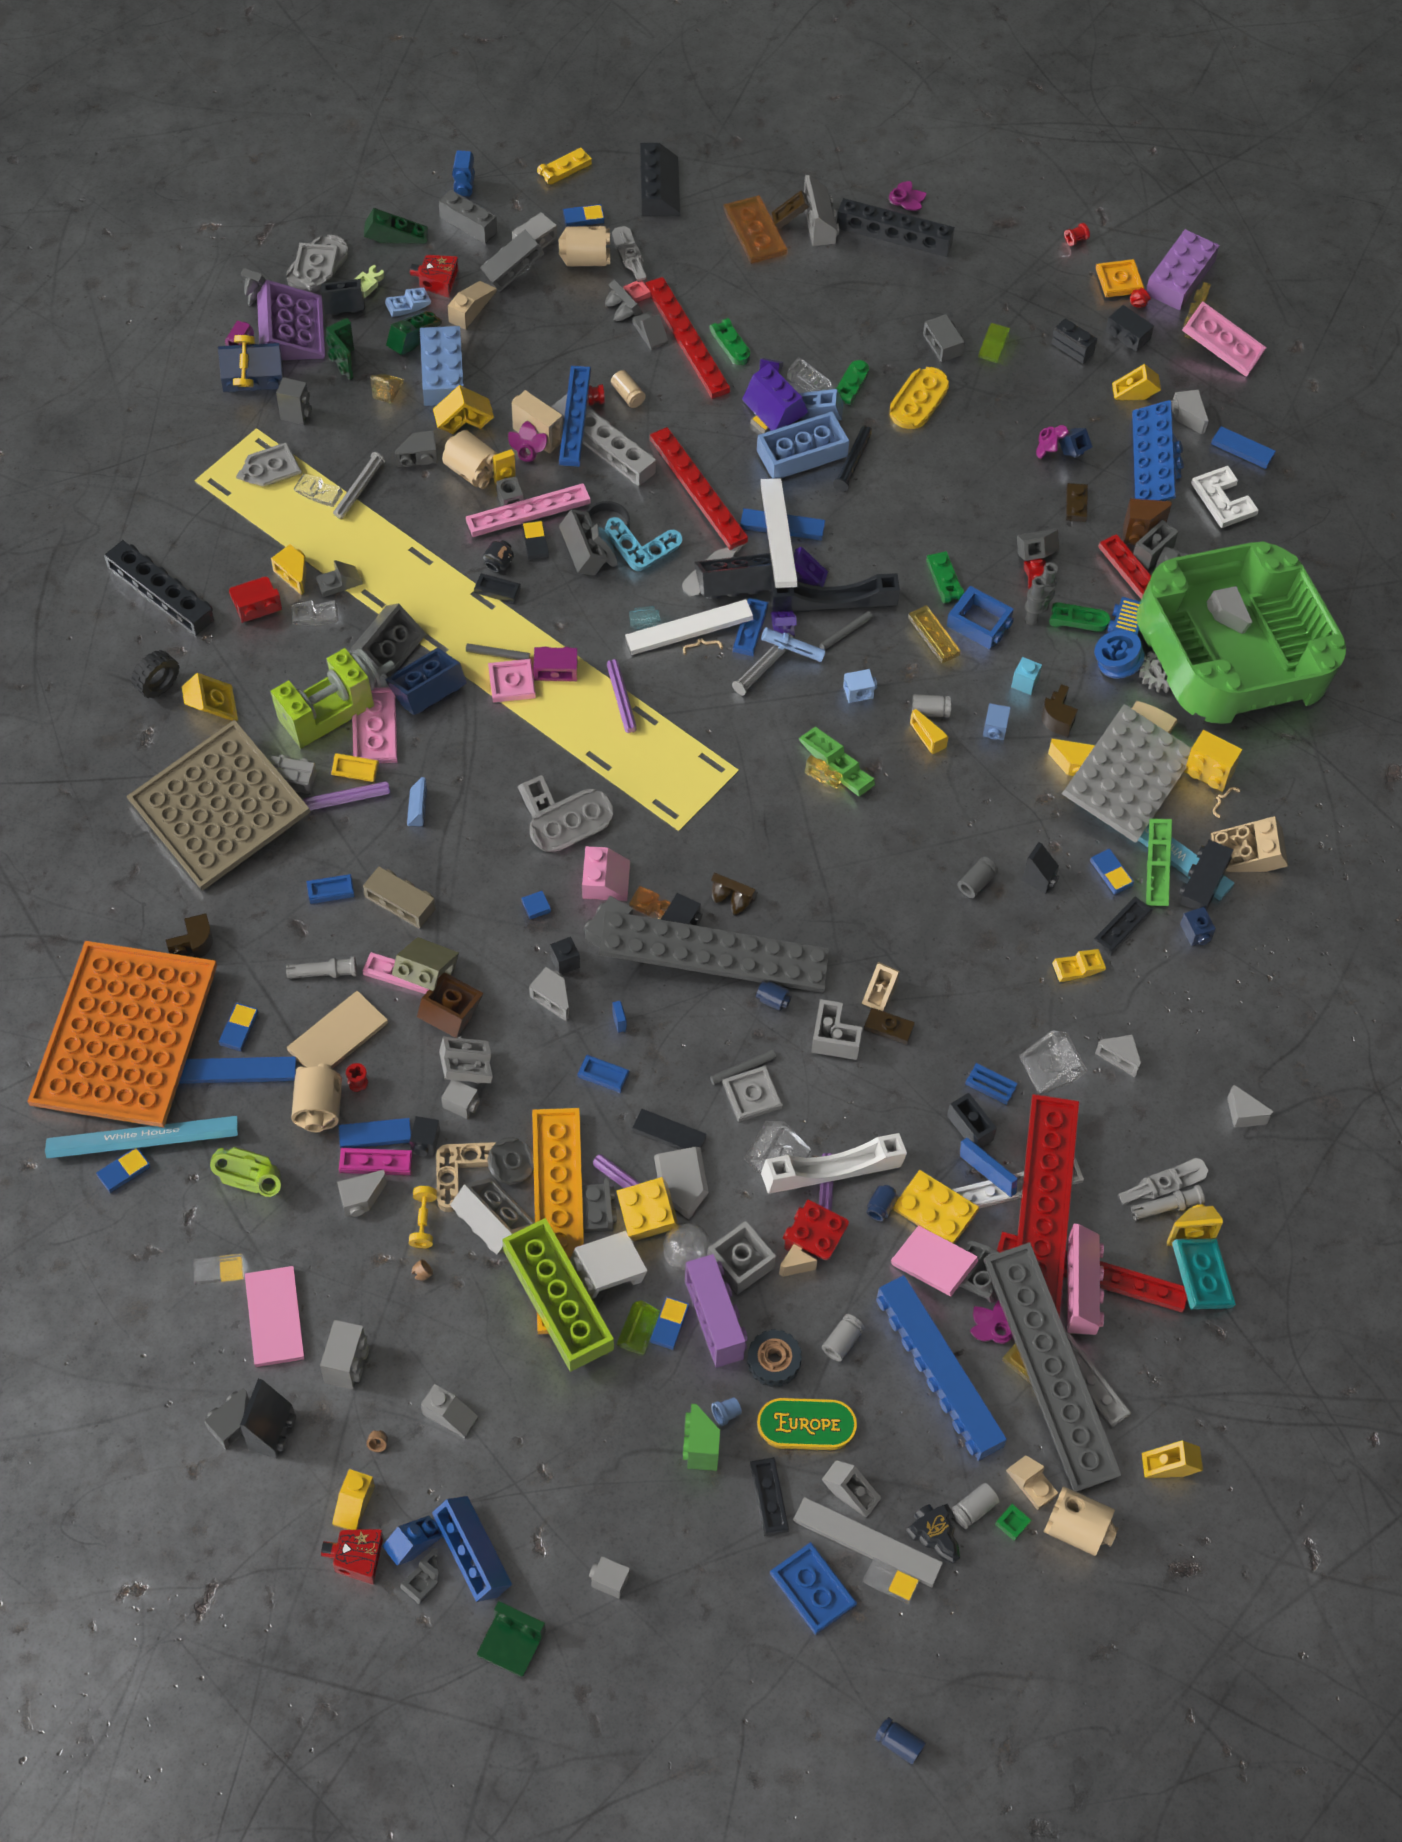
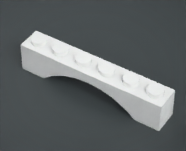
(795, 1172)

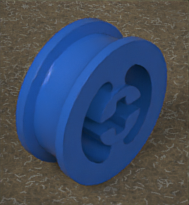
(1124, 652)

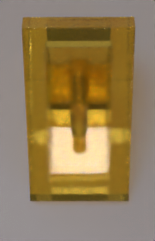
(385, 387)

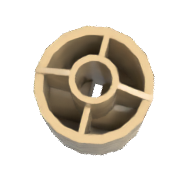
(585, 246)
(469, 458)
(316, 1098)
(1081, 1522)

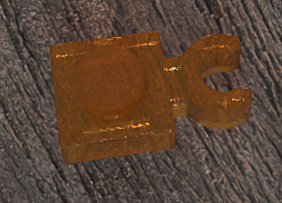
(648, 901)

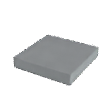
(752, 1094)

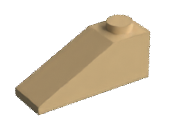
(469, 303)

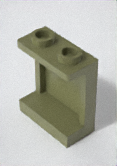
(424, 962)

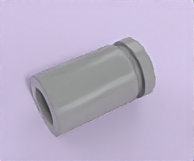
(932, 705)
(843, 1337)
(975, 1505)

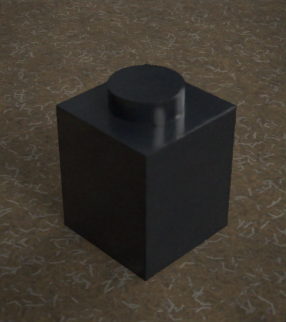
(565, 955)
(424, 1136)

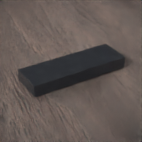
(1122, 926)
(667, 1131)
(769, 1496)

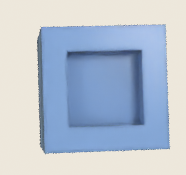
(859, 685)

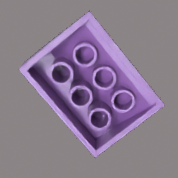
(292, 320)

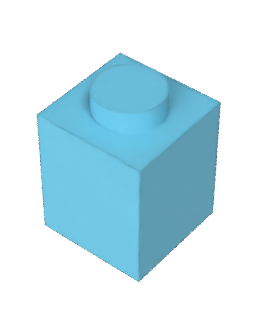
(1026, 675)

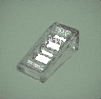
(801, 367)

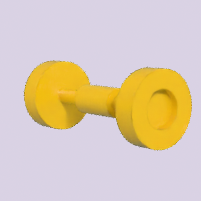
(244, 340)
(420, 1239)

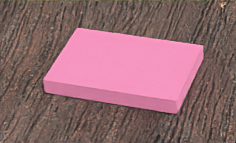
(934, 1260)

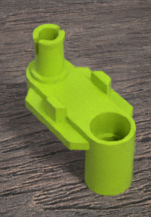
(246, 1170)

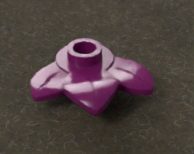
(907, 197)
(528, 439)
(1049, 439)
(989, 1322)

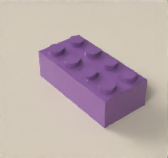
(1182, 269)
(715, 1311)

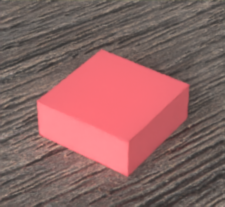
(637, 291)

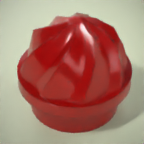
(1139, 298)

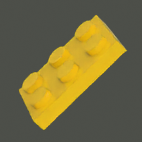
(935, 1207)

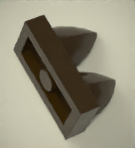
(741, 894)

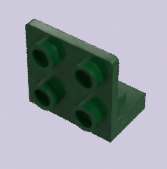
(340, 345)
(511, 1639)

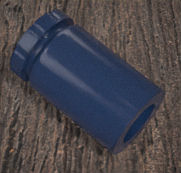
(900, 1740)

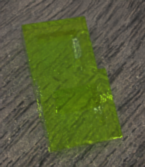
(994, 342)

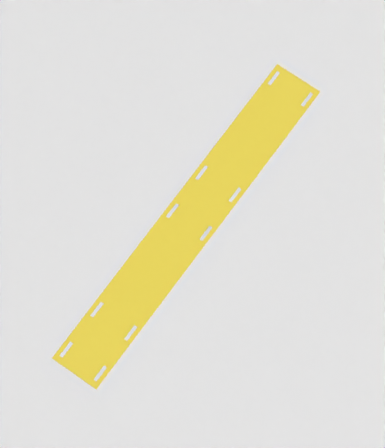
(577, 715)

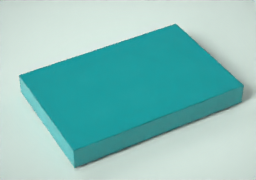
(1203, 1273)

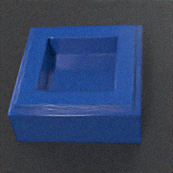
(536, 905)
(619, 1016)

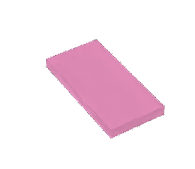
(1224, 339)
(377, 728)
(274, 1316)

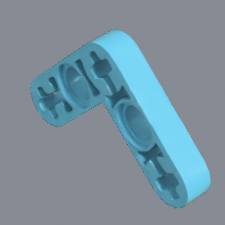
(642, 552)

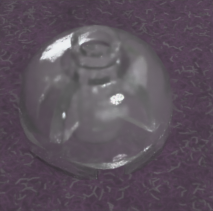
(685, 1243)

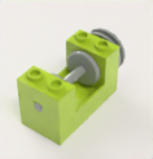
(332, 700)

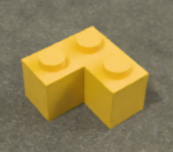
(462, 407)

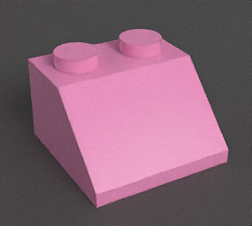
(605, 874)

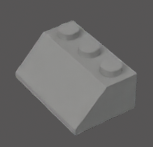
(820, 214)
(490, 1212)

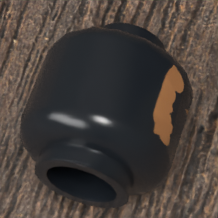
(498, 556)

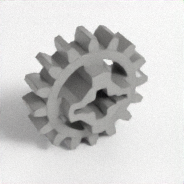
(1151, 673)

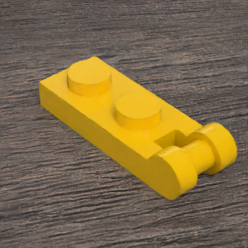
(564, 166)

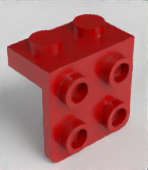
(255, 599)
(815, 1230)

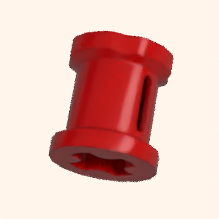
(1077, 234)
(356, 1077)

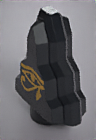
(936, 1531)

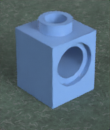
(996, 721)

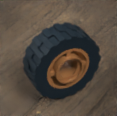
(774, 1372)

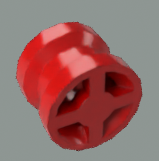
(596, 395)

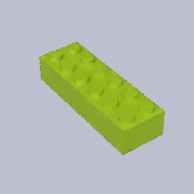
(558, 1294)

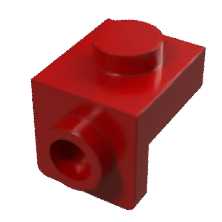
(1034, 568)

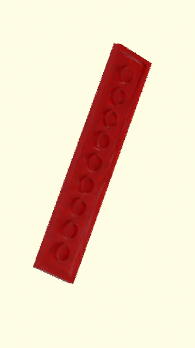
(1048, 1186)

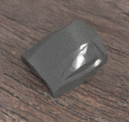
(978, 1279)

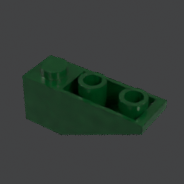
(393, 229)
(405, 334)

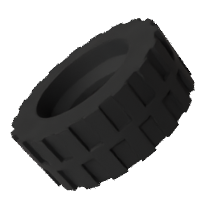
(155, 662)

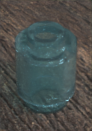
(644, 617)

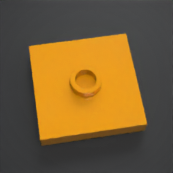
(1119, 277)

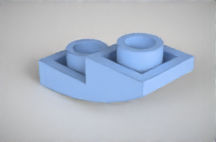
(412, 301)

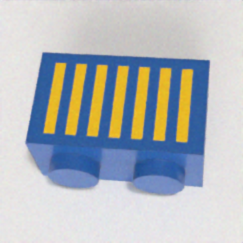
(1125, 616)

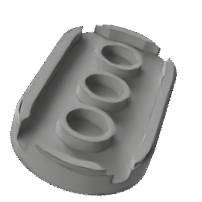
(342, 256)
(571, 820)

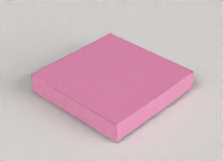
(511, 680)

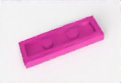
(373, 1160)

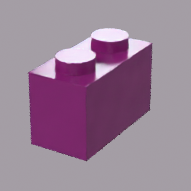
(555, 664)

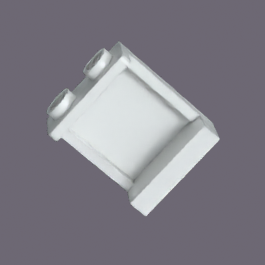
(608, 1263)

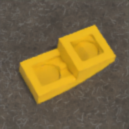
(1079, 966)

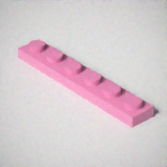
(528, 510)

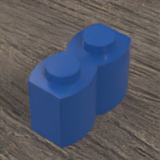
(463, 173)

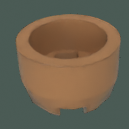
(422, 1270)
(372, 1441)

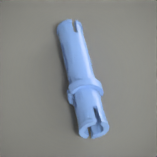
(792, 644)

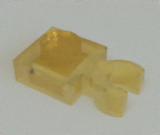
(820, 771)

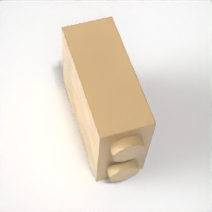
(544, 418)

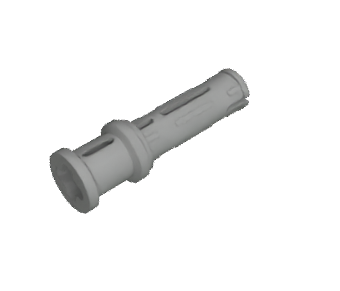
(332, 967)
(1178, 1201)

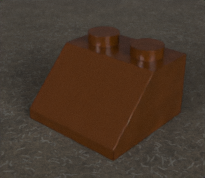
(1142, 517)
(449, 1005)

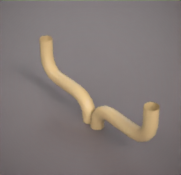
(704, 642)
(1223, 796)

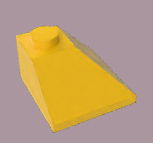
(210, 696)
(1196, 1223)

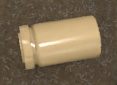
(628, 389)

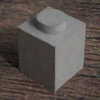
(460, 1099)
(609, 1577)

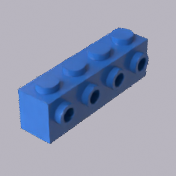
(472, 1548)

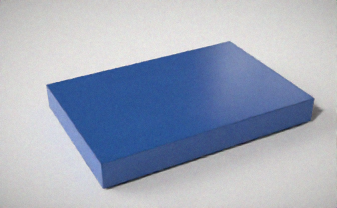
(813, 1588)

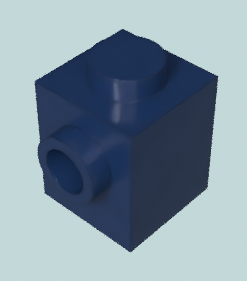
(1075, 442)
(1198, 926)

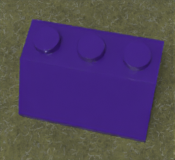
(773, 399)

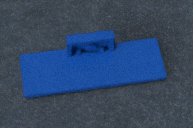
(1156, 452)

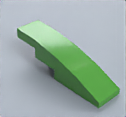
(833, 753)
(1159, 862)

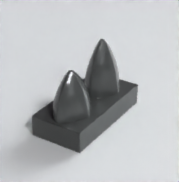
(252, 284)
(626, 308)

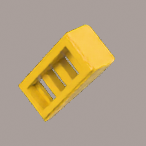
(929, 733)

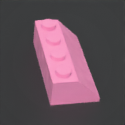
(1084, 1281)

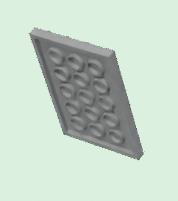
(1129, 773)

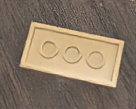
(338, 1033)

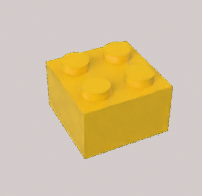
(1212, 760)
(647, 1209)

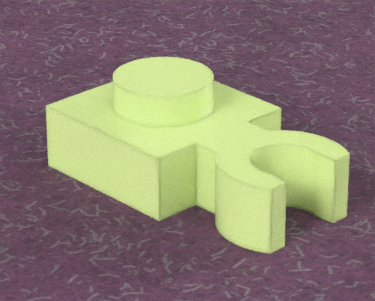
(370, 280)

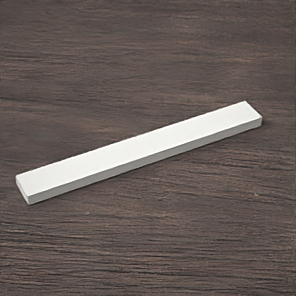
(778, 533)

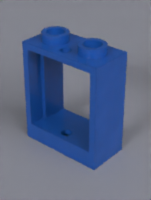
(973, 631)

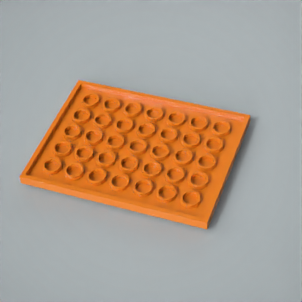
(123, 1034)

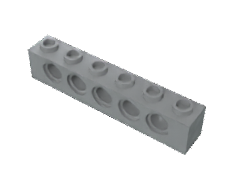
(614, 446)

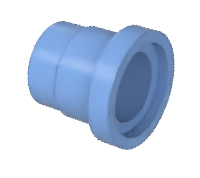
(726, 1410)

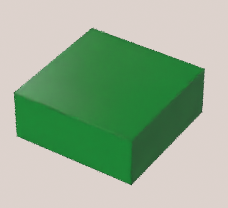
(1013, 1522)

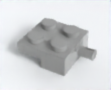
(466, 1060)

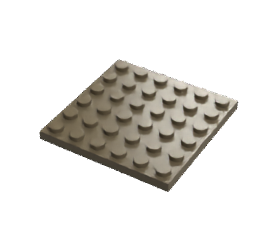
(218, 804)

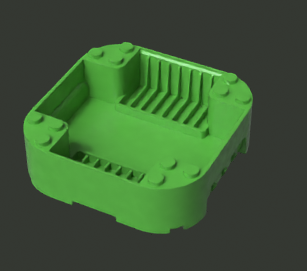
(1218, 672)

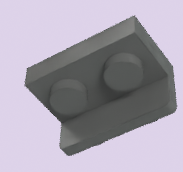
(597, 1209)

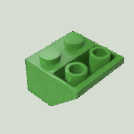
(702, 1445)

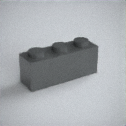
(468, 216)
(512, 260)
(577, 534)

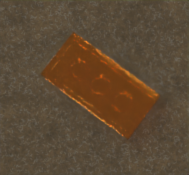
(755, 229)

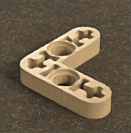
(457, 1161)

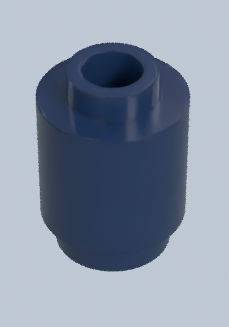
(773, 995)
(882, 1202)

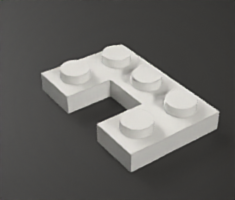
(1210, 489)

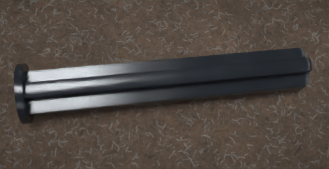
(841, 483)

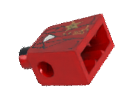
(437, 273)
(356, 1553)

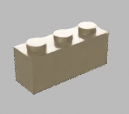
(399, 897)

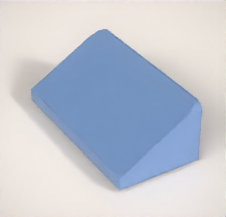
(417, 803)

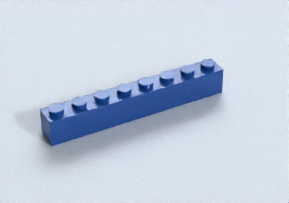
(941, 1368)

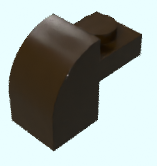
(1058, 716)
(196, 941)

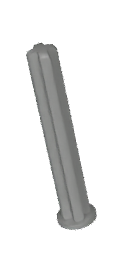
(358, 486)
(758, 669)

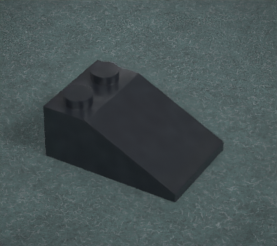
(267, 1420)

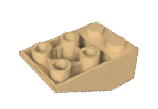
(1256, 846)

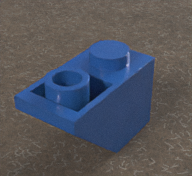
(412, 1539)

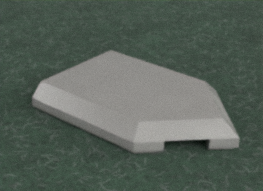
(315, 263)
(269, 466)
(685, 1178)

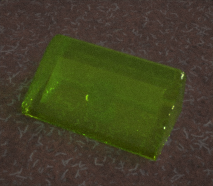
(638, 1327)

